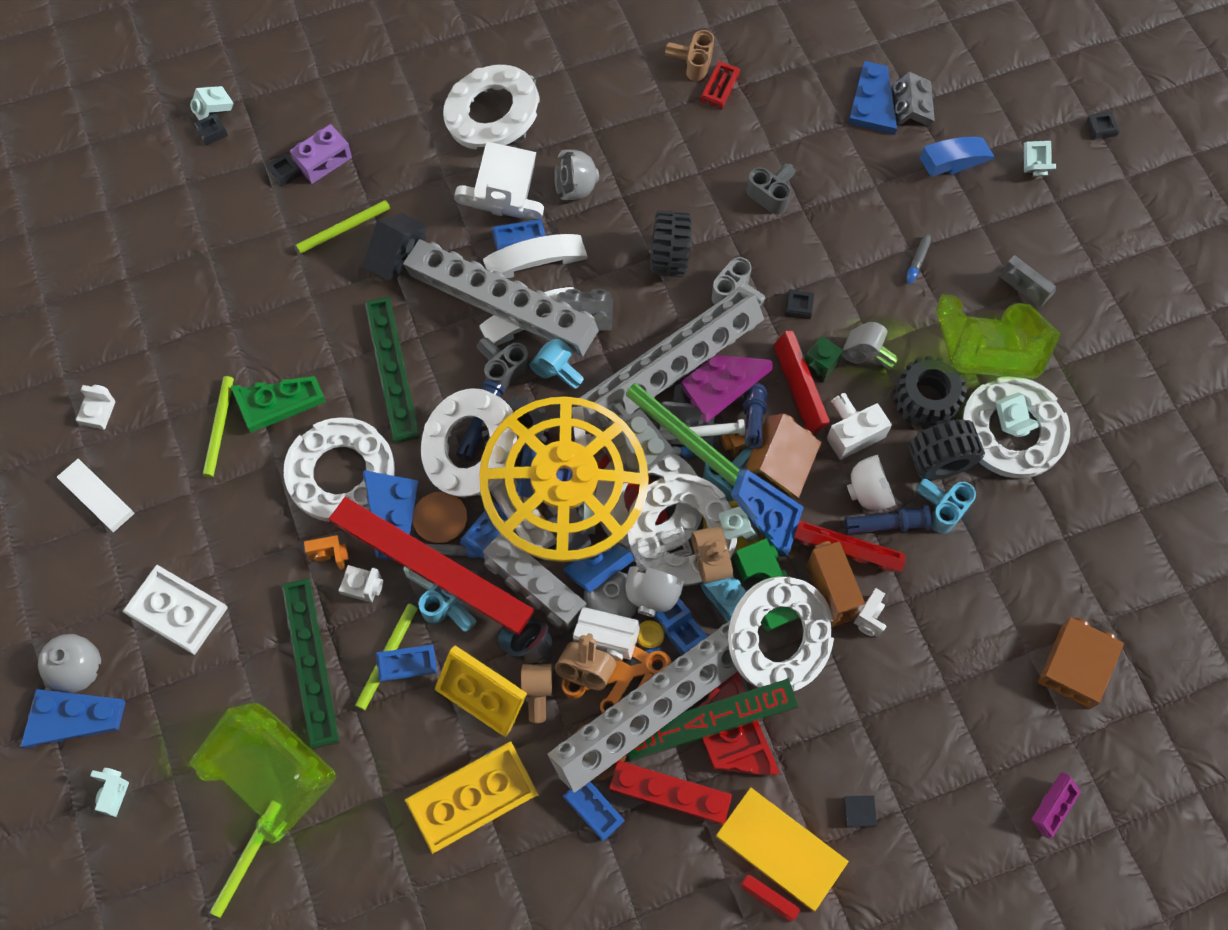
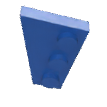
(873, 100)
(391, 500)
(768, 509)
(70, 715)

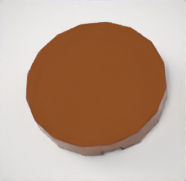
(440, 518)

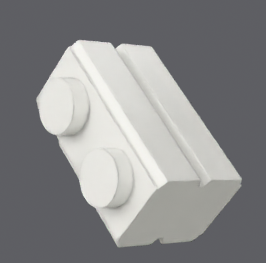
(612, 632)

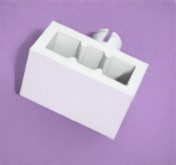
(857, 428)

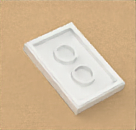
(175, 609)

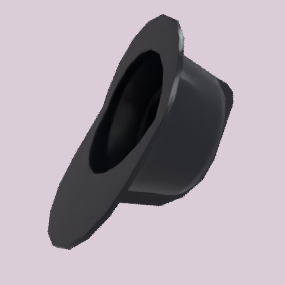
(531, 643)

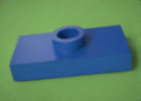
(514, 233)
(482, 532)
(406, 663)
(594, 810)

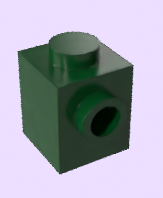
(823, 358)

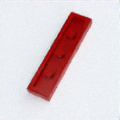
(801, 382)

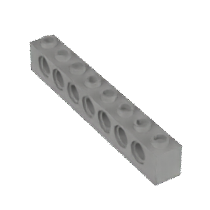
(426, 255)
(678, 353)
(644, 711)

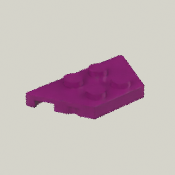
(722, 381)

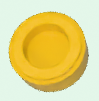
(650, 635)

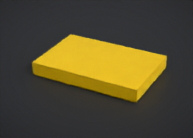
(480, 691)

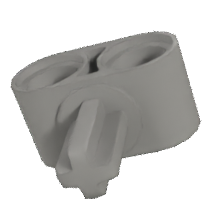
(730, 281)
(866, 343)

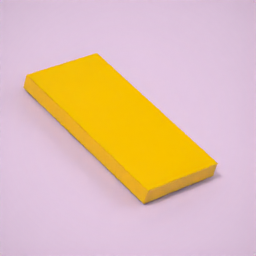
(471, 797)
(782, 849)

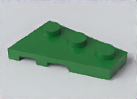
(271, 403)

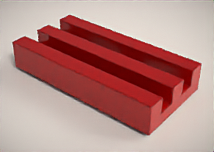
(714, 99)
(769, 898)

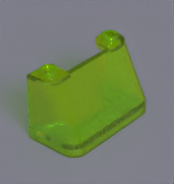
(1005, 347)
(264, 764)

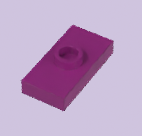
(1056, 805)

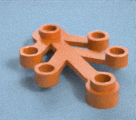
(624, 674)

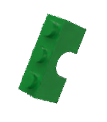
(761, 562)

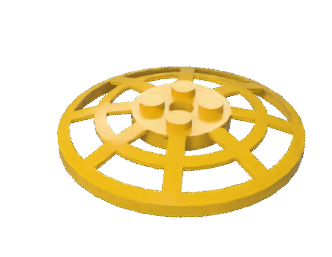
(559, 493)

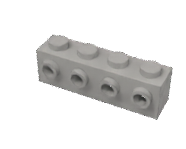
(535, 582)

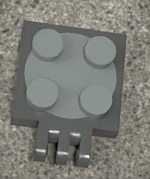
(651, 440)

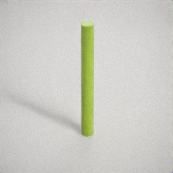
(342, 226)
(218, 426)
(392, 644)
(241, 866)

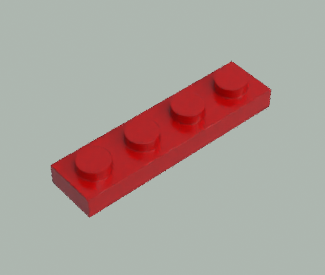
(859, 549)
(670, 792)

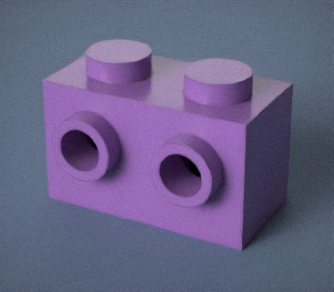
(321, 153)

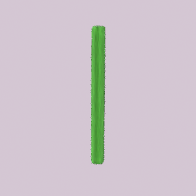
(683, 433)

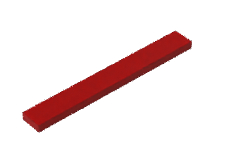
(431, 565)

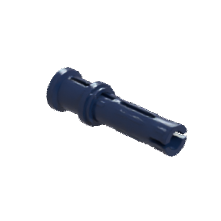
(754, 408)
(474, 429)
(900, 520)

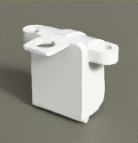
(503, 183)

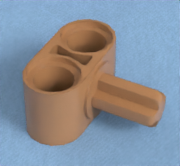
(697, 55)
(712, 554)
(585, 664)
(537, 683)

